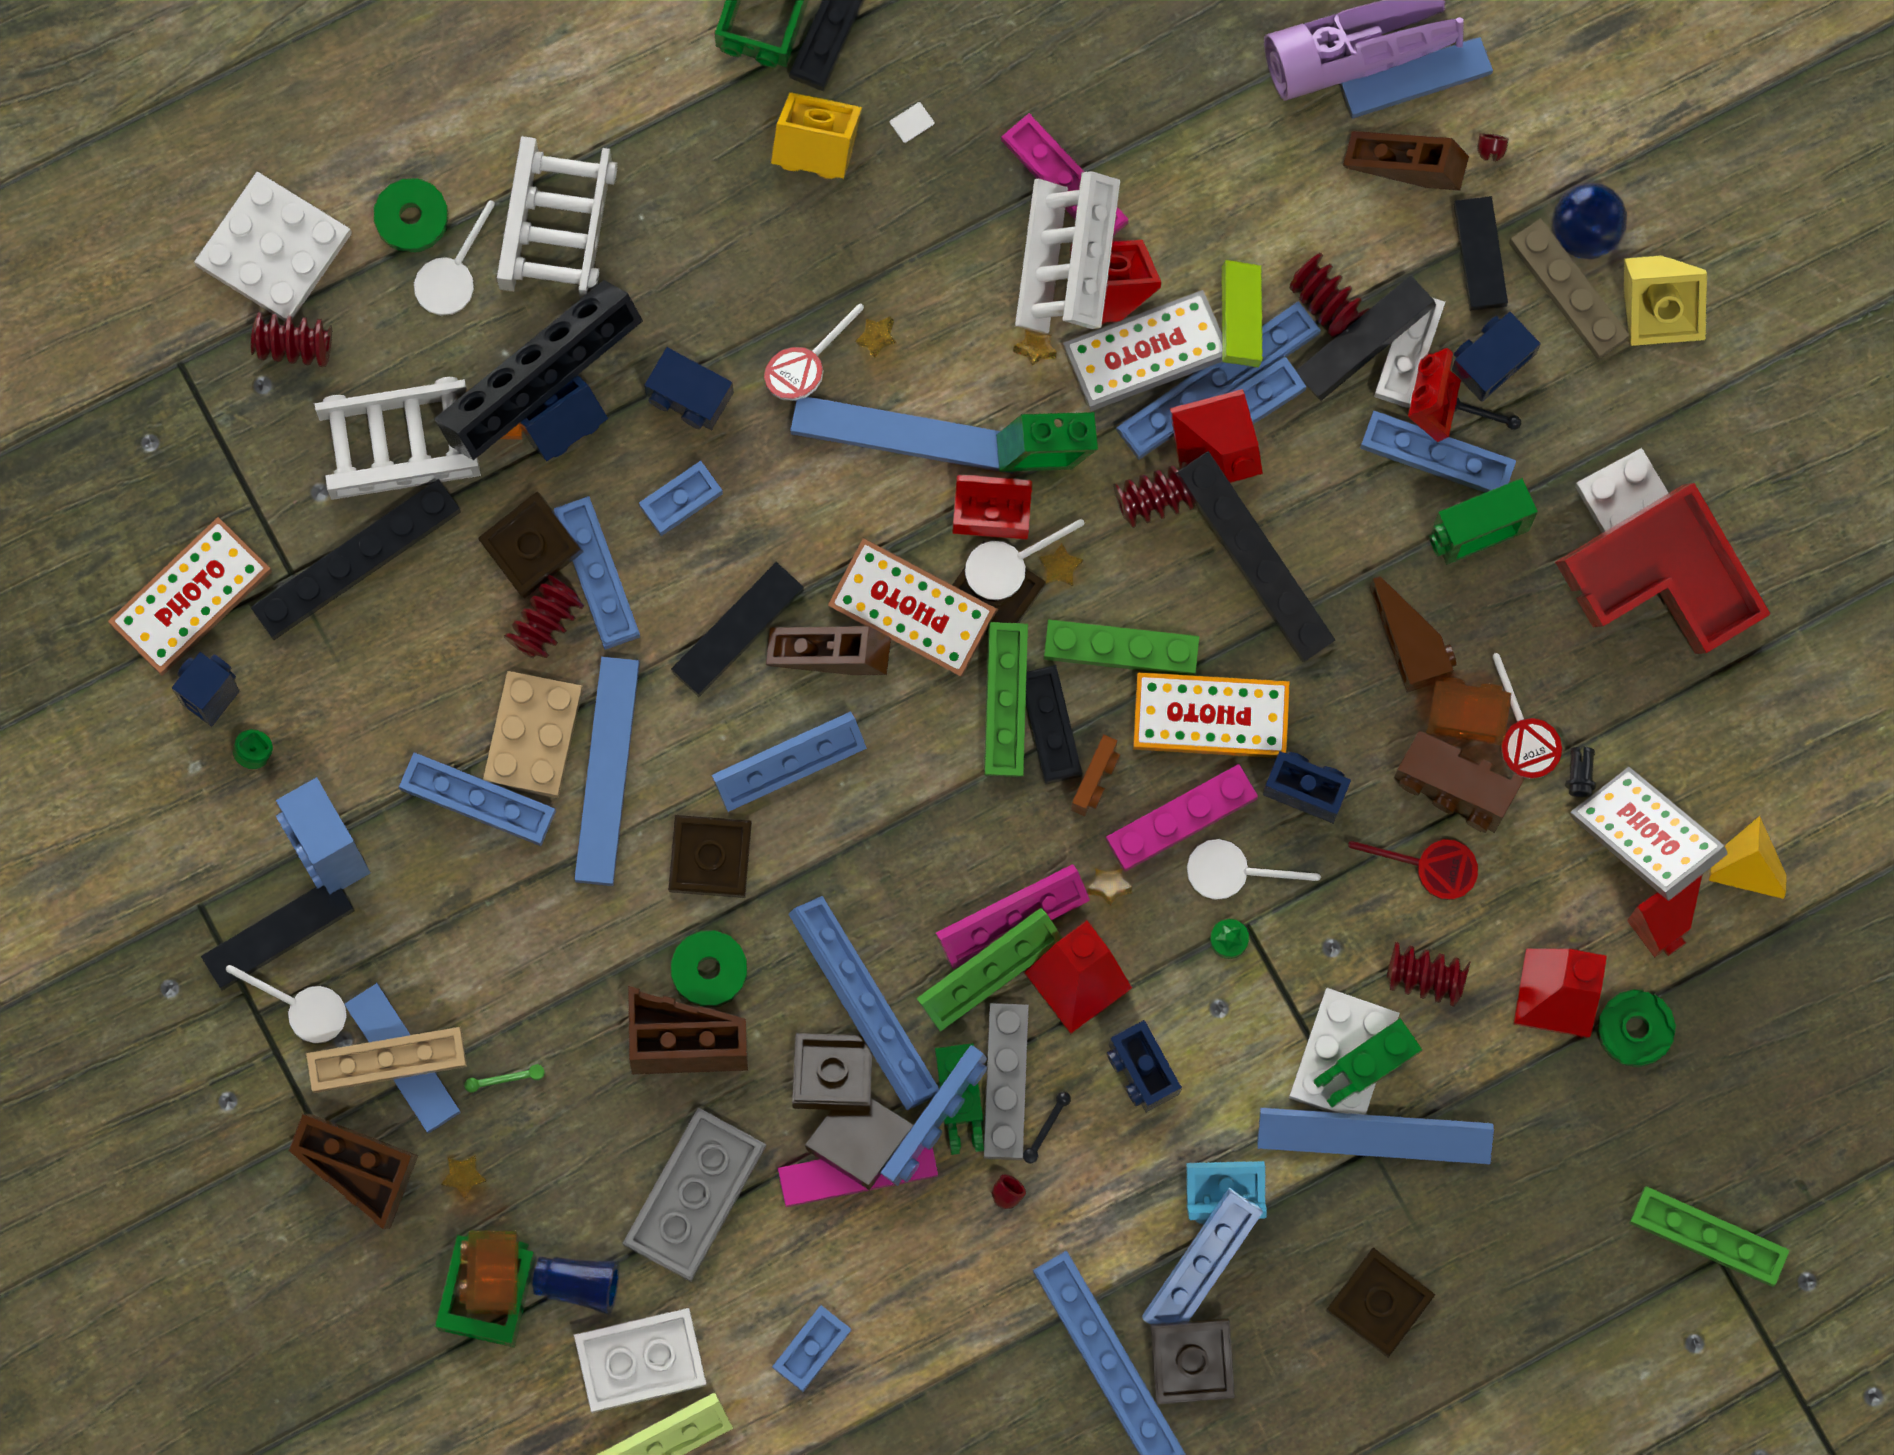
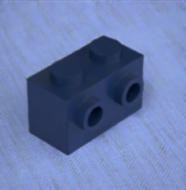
(1495, 355)
(688, 389)
(563, 419)
(206, 687)
(1307, 786)
(1144, 1066)

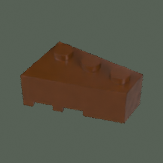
(1457, 782)
(682, 1037)
(358, 1166)

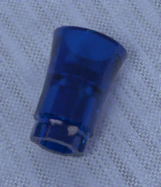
(578, 1282)

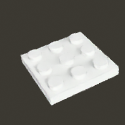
(273, 247)

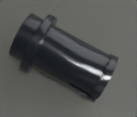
(1581, 773)

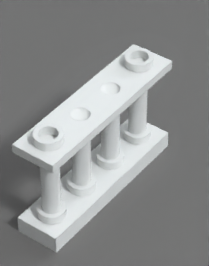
(525, 197)
(1089, 256)
(383, 473)

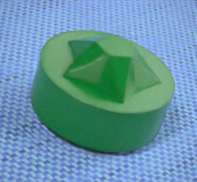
(252, 749)
(1229, 938)

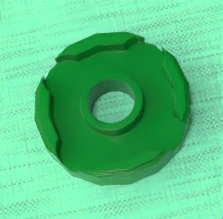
(404, 195)
(706, 946)
(1631, 1050)

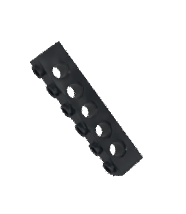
(538, 370)

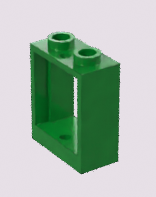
(764, 53)
(1037, 444)
(1483, 521)
(479, 1329)

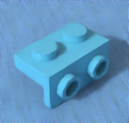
(1210, 1181)

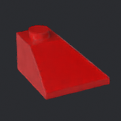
(1130, 279)
(1223, 429)
(1663, 922)
(1078, 977)
(1560, 990)

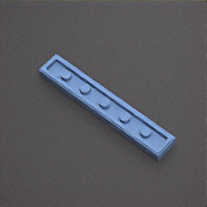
(1279, 339)
(896, 433)
(607, 771)
(864, 1002)
(1375, 1135)
(1106, 1357)

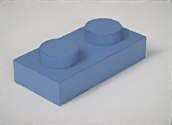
(1271, 389)
(680, 498)
(811, 1348)

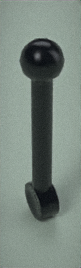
(1512, 422)
(1031, 1155)

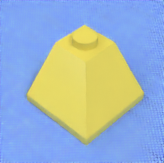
(1664, 300)

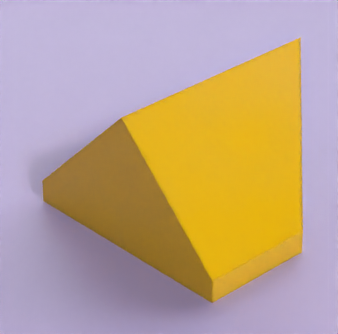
(1751, 863)

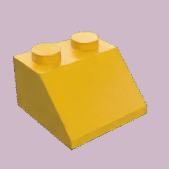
(815, 135)

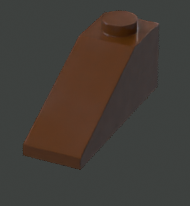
(1408, 159)
(1413, 641)
(830, 649)

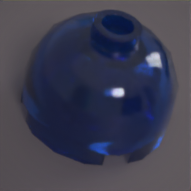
(1589, 220)

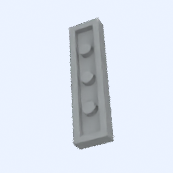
(1006, 1081)

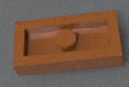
(1103, 762)

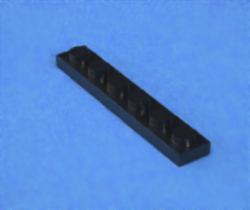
(1255, 556)
(355, 559)

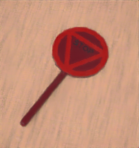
(1445, 867)

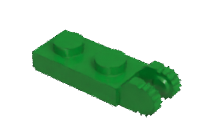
(1371, 1061)
(971, 1110)

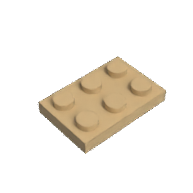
(533, 734)

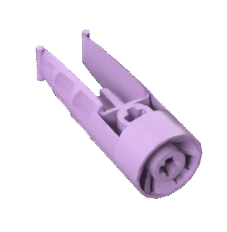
(1353, 46)

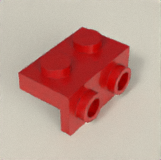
(1435, 395)
(992, 506)

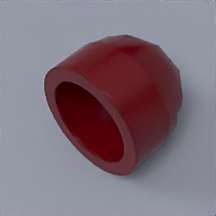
(1492, 144)
(1008, 1192)

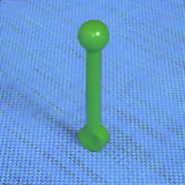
(535, 1072)

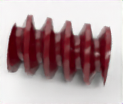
(1325, 296)
(291, 340)
(1152, 496)
(544, 618)
(1427, 974)

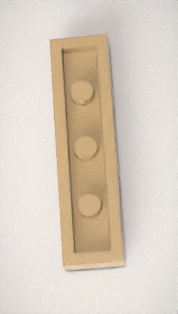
(386, 1060)

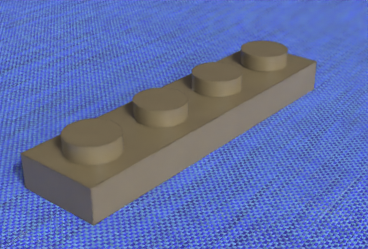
(1569, 289)

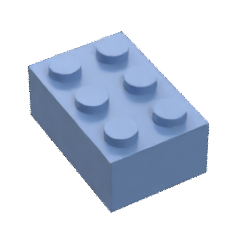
(320, 837)

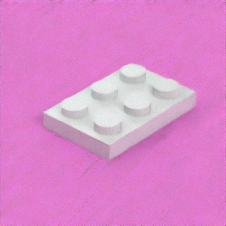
(1621, 489)
(1338, 1029)
(640, 1360)

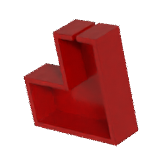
(1670, 551)

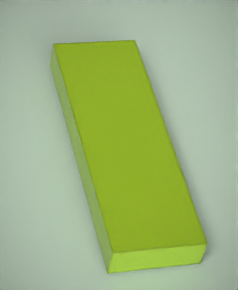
(1241, 313)

